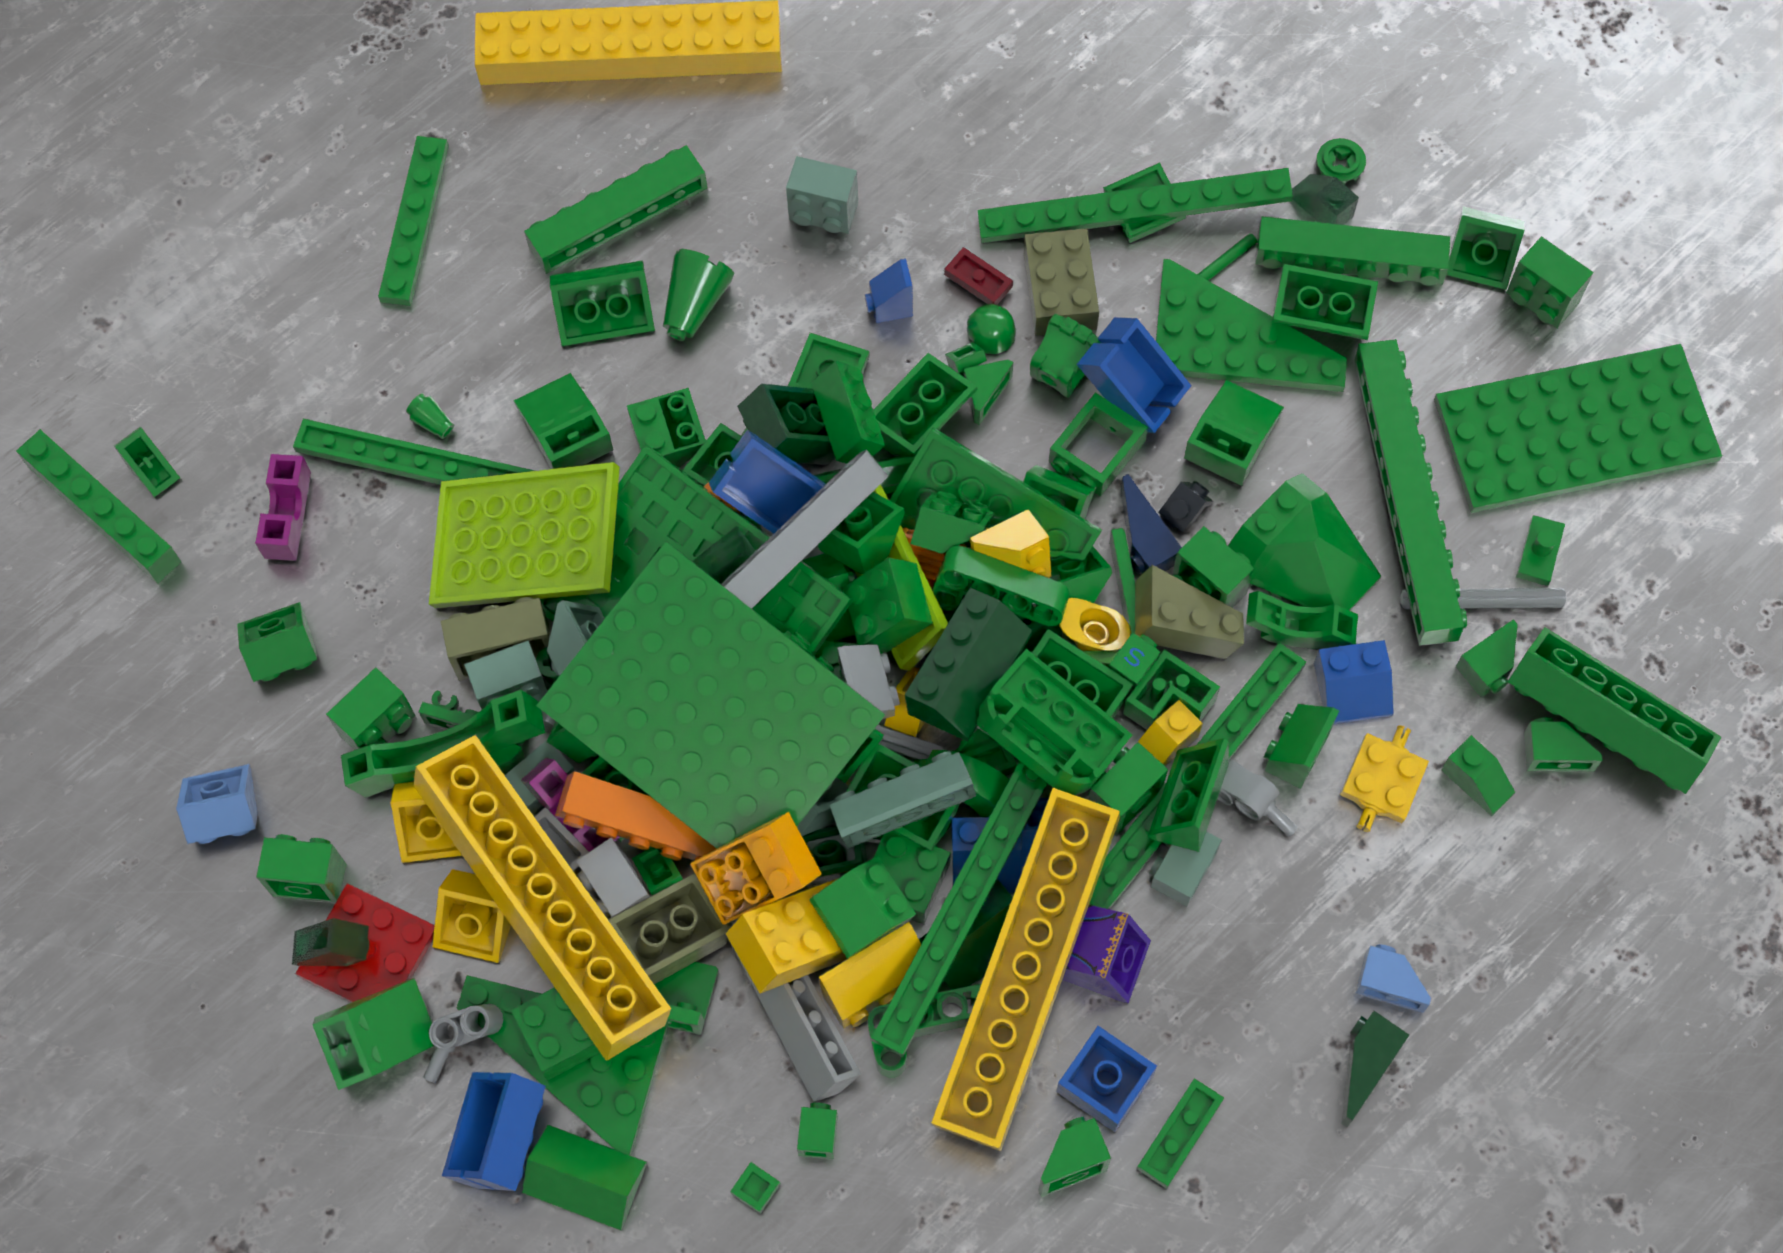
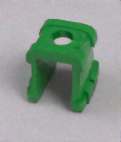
(1060, 352)

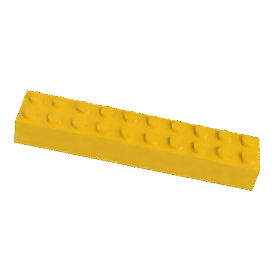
(628, 42)
(541, 897)
(1026, 969)

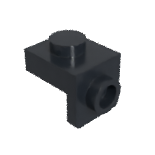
(1185, 504)

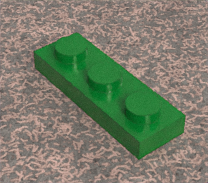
(1180, 1133)

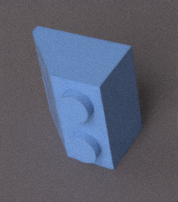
(217, 805)

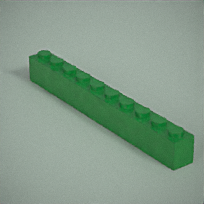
(1409, 493)

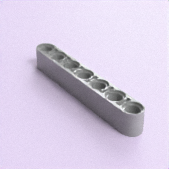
(805, 529)

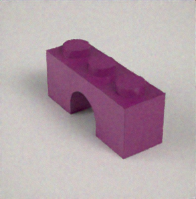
(288, 489)
(546, 785)

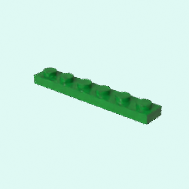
(413, 221)

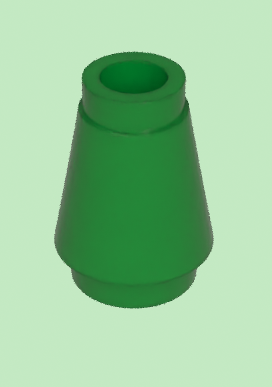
(429, 415)

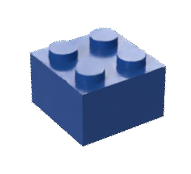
(1106, 1078)

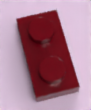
(978, 277)

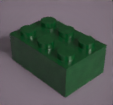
(788, 422)

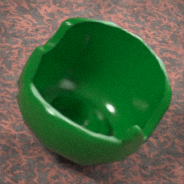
(991, 328)

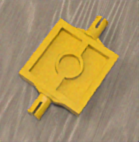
(1384, 778)

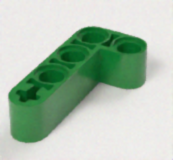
(1017, 588)
(935, 1023)

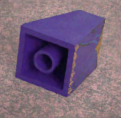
(1107, 954)

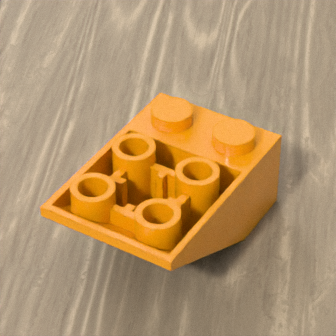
(756, 868)

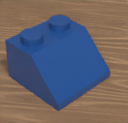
(1356, 681)
(965, 835)

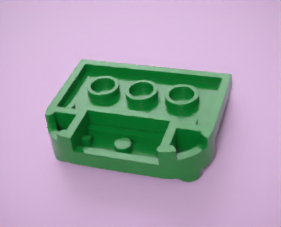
(1051, 726)

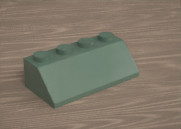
(903, 799)

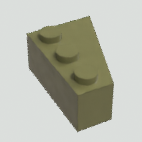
(1185, 617)

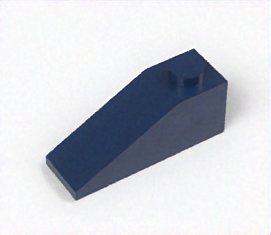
(1147, 535)

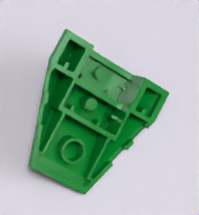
(1305, 548)

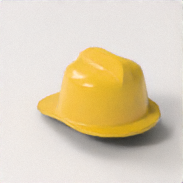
(1094, 626)

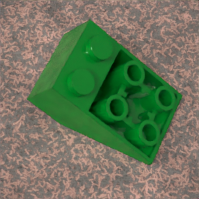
(564, 423)
(1232, 432)
(374, 1033)

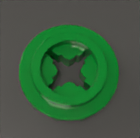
(1341, 149)

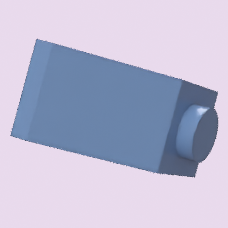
(1391, 979)

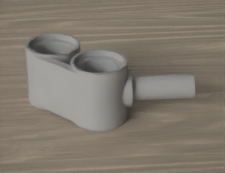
(1253, 796)
(466, 1030)

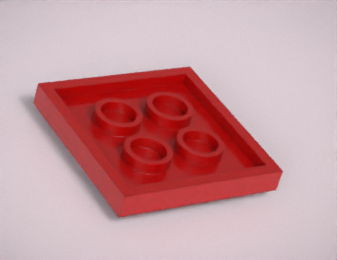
(395, 949)

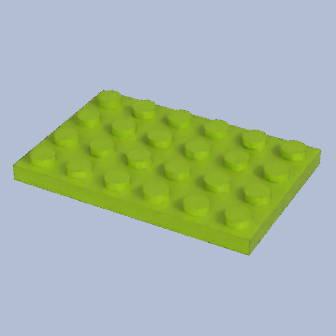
(525, 536)

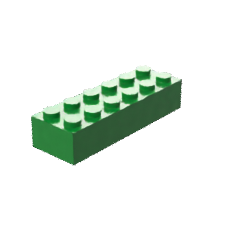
(1615, 710)

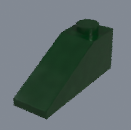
(1369, 1057)

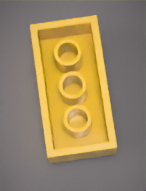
(784, 941)

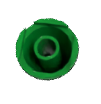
(693, 292)

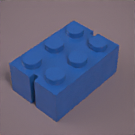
(1134, 372)
(764, 483)
(494, 1131)

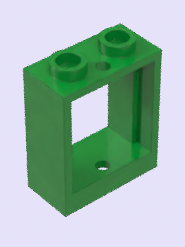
(1113, 420)

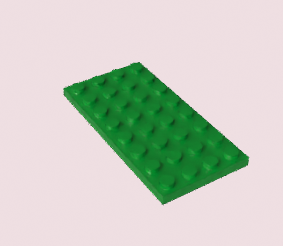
(1577, 428)

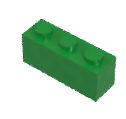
(847, 412)

